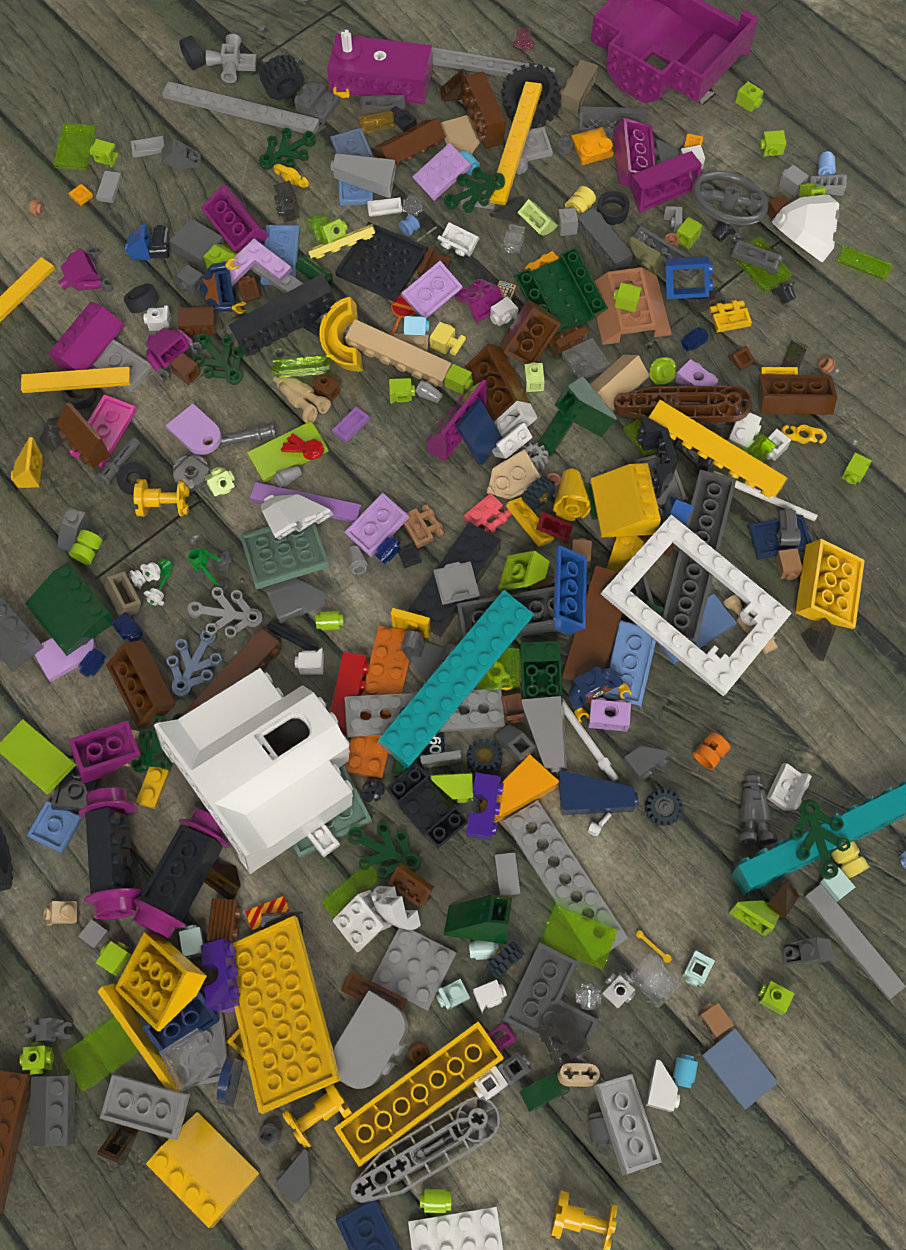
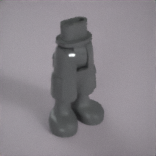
(755, 809)

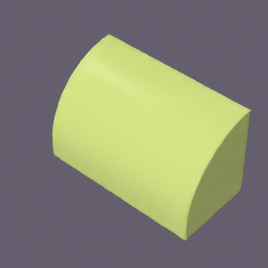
(537, 218)

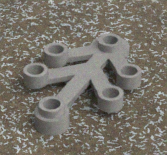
(227, 613)

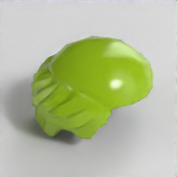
(663, 371)

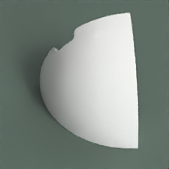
(392, 908)

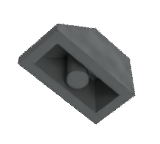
(70, 527)

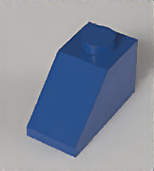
(138, 244)
(678, 509)

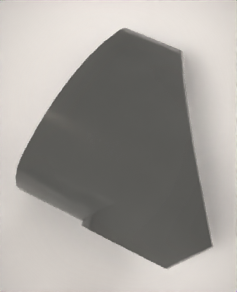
(293, 598)
(424, 655)

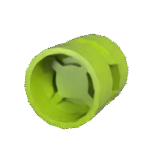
(84, 548)

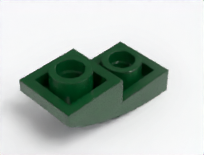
(543, 1092)

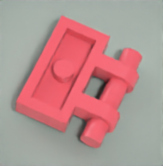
(484, 511)

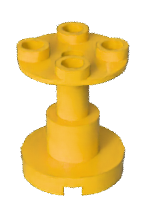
(148, 497)
(324, 1108)
(574, 1219)

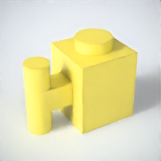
(444, 338)

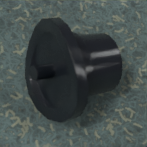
(722, 230)
(785, 292)

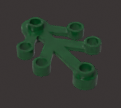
(269, 159)
(493, 183)
(220, 360)
(146, 755)
(818, 835)
(386, 852)

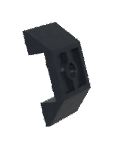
(657, 437)
(426, 806)

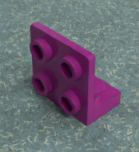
(480, 298)

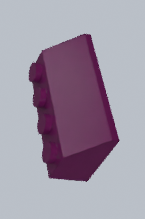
(633, 149)
(665, 181)
(233, 219)
(86, 338)

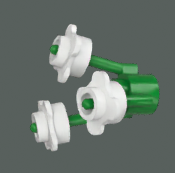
(151, 572)

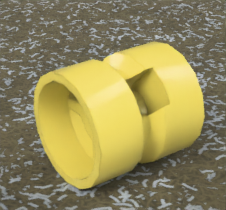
(581, 200)
(850, 860)

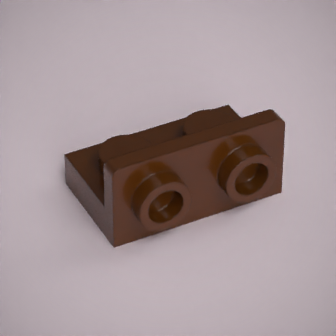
(430, 259)
(568, 339)
(411, 885)

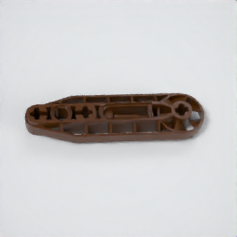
(695, 402)

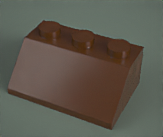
(530, 333)
(81, 437)

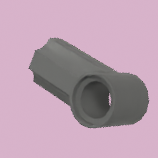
(788, 532)

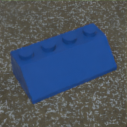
(570, 591)

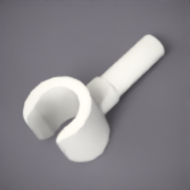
(595, 829)

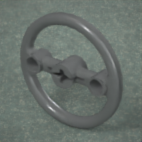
(729, 198)

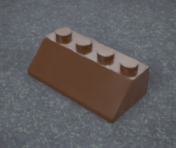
(414, 140)
(502, 383)
(796, 394)
(140, 683)

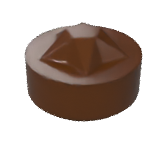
(418, 1052)

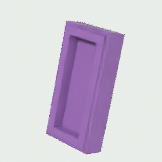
(351, 424)

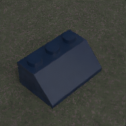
(191, 1017)

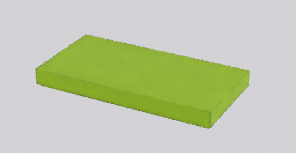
(269, 458)
(35, 756)

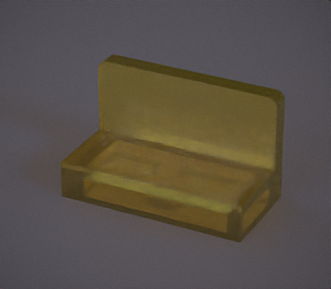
(376, 121)

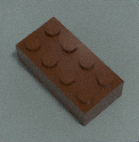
(483, 110)

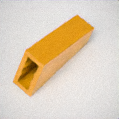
(523, 787)

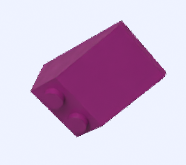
(103, 751)

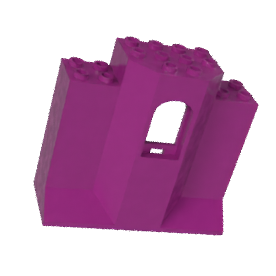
(685, 33)

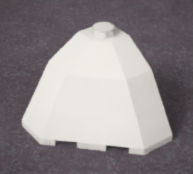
(810, 223)
(292, 513)

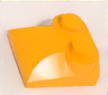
(592, 145)

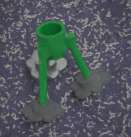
(198, 560)

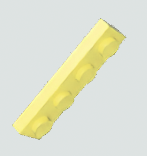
(350, 239)

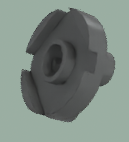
(187, 463)

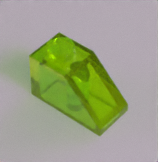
(313, 225)
(761, 448)

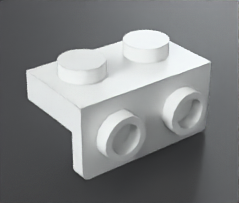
(458, 239)
(744, 431)
(512, 441)
(788, 788)

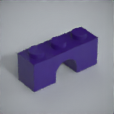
(482, 824)
(224, 991)

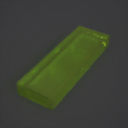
(865, 263)
(343, 895)

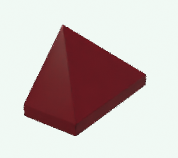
(554, 527)

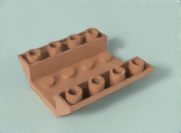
(649, 312)

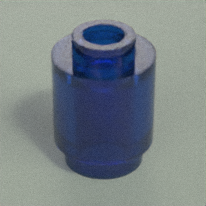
(694, 339)
(387, 549)
(91, 663)

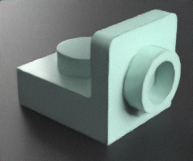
(452, 995)

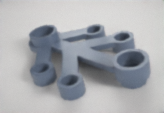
(193, 665)

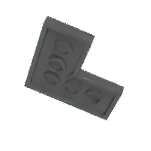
(540, 995)

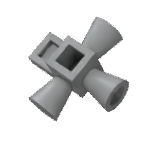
(231, 59)

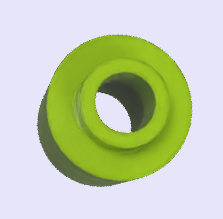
(329, 620)
(435, 1201)

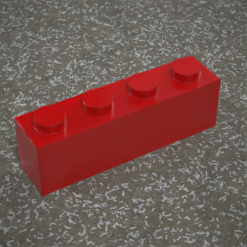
(349, 683)

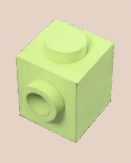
(534, 377)

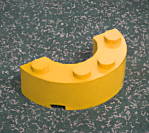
(332, 332)

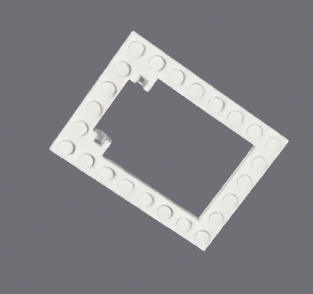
(716, 671)

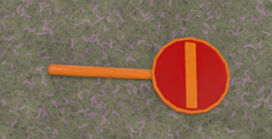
(400, 309)

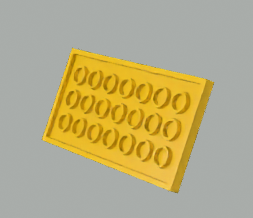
(281, 1017)

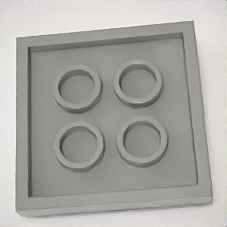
(414, 967)

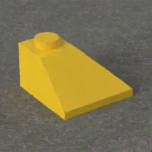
(28, 466)
(623, 551)

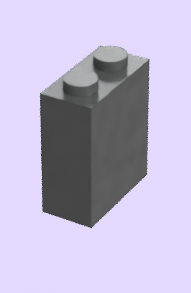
(194, 242)

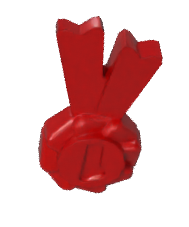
(311, 449)

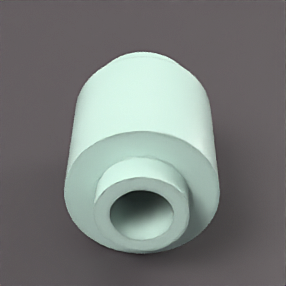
(483, 949)

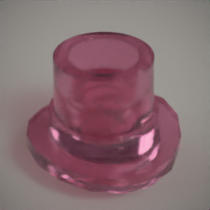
(524, 39)

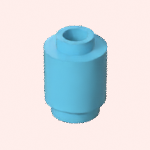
(471, 159)
(685, 1071)

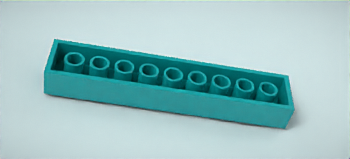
(455, 679)
(858, 823)

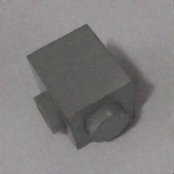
(189, 280)

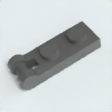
(381, 103)
(757, 256)

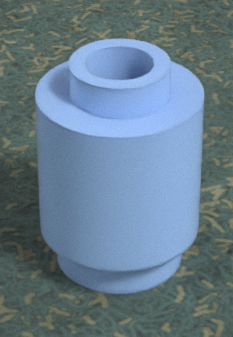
(826, 164)

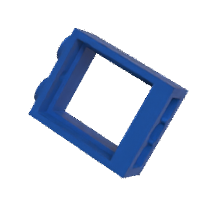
(688, 263)

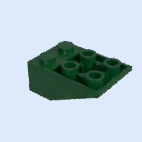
(585, 407)
(540, 669)
(480, 919)

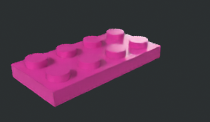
(110, 422)

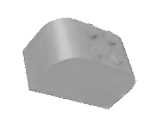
(370, 1042)

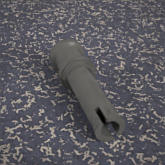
(257, 434)
(112, 467)

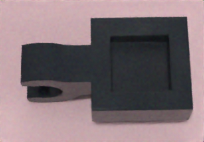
(403, 120)

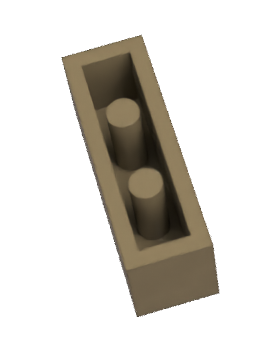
(579, 85)

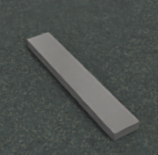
(855, 942)

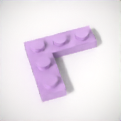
(259, 254)

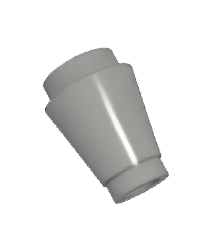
(429, 392)
(286, 476)
(357, 561)

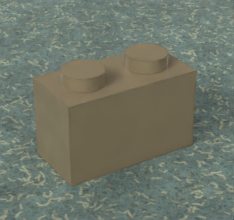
(122, 594)

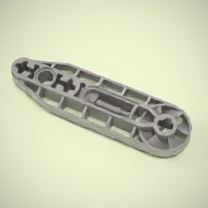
(416, 1157)

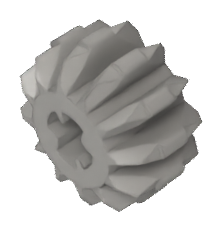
(540, 455)

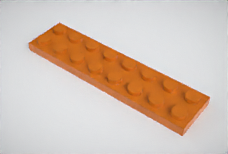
(385, 676)

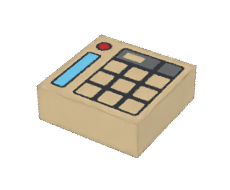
(507, 289)

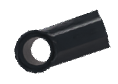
(159, 247)

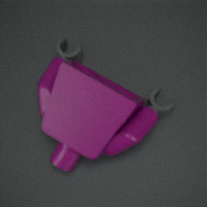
(82, 273)
(166, 346)

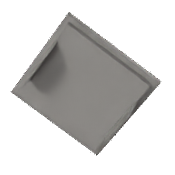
(456, 582)

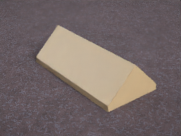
(621, 377)

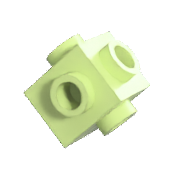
(220, 481)

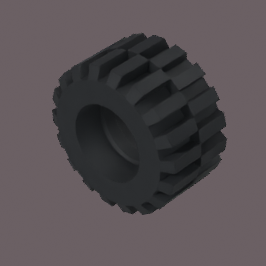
(281, 77)

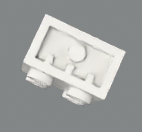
(360, 921)

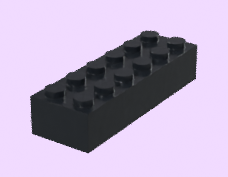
(283, 315)
(471, 546)

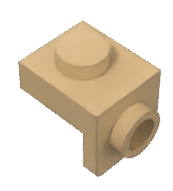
(60, 912)

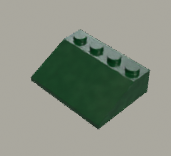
(68, 609)

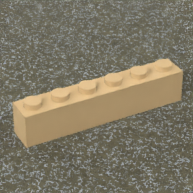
(398, 353)

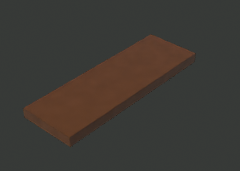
(593, 644)

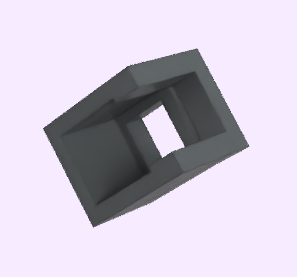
(506, 1072)

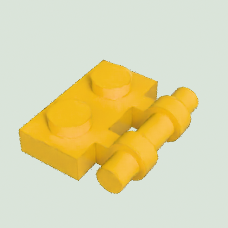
(732, 319)

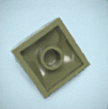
(646, 256)

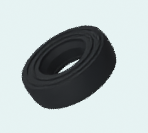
(128, 469)

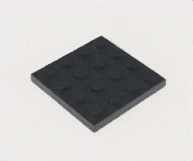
(382, 263)

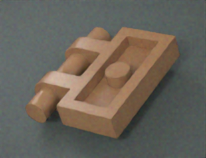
(418, 529)

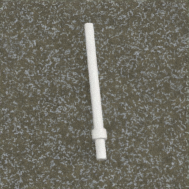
(776, 501)
(603, 763)

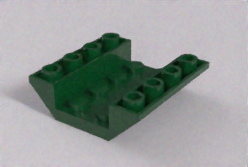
(563, 290)

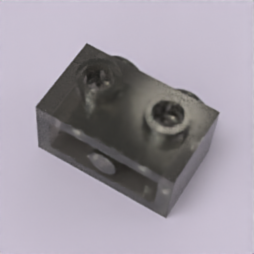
(286, 201)

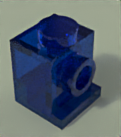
(127, 628)

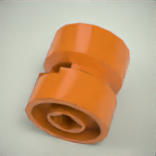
(711, 751)

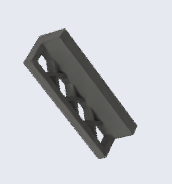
(608, 115)

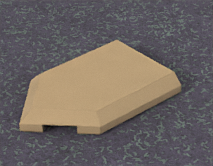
(460, 134)
(513, 476)

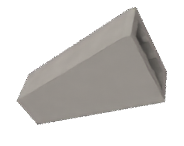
(365, 172)
(548, 730)

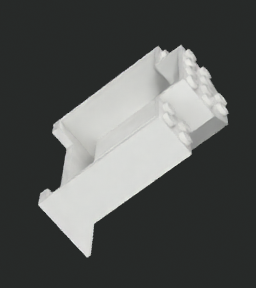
(253, 796)

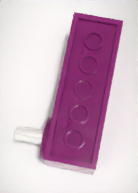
(380, 67)

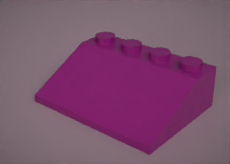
(446, 436)

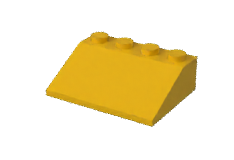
(626, 502)
(830, 584)
(159, 980)
(203, 1170)

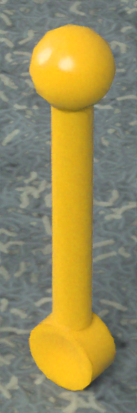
(666, 958)

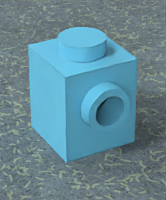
(415, 325)

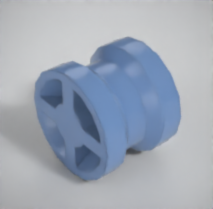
(409, 225)

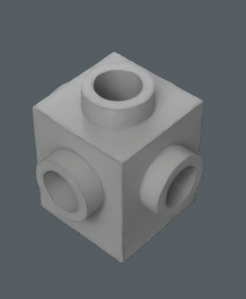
(622, 995)

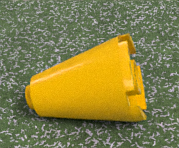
(571, 497)

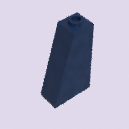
(593, 796)

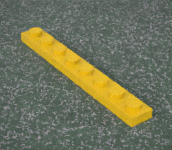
(517, 139)

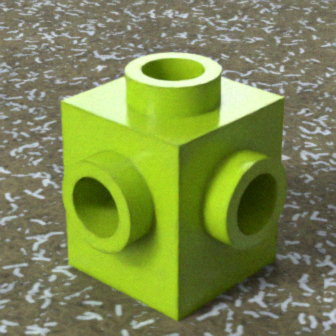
(43, 1061)

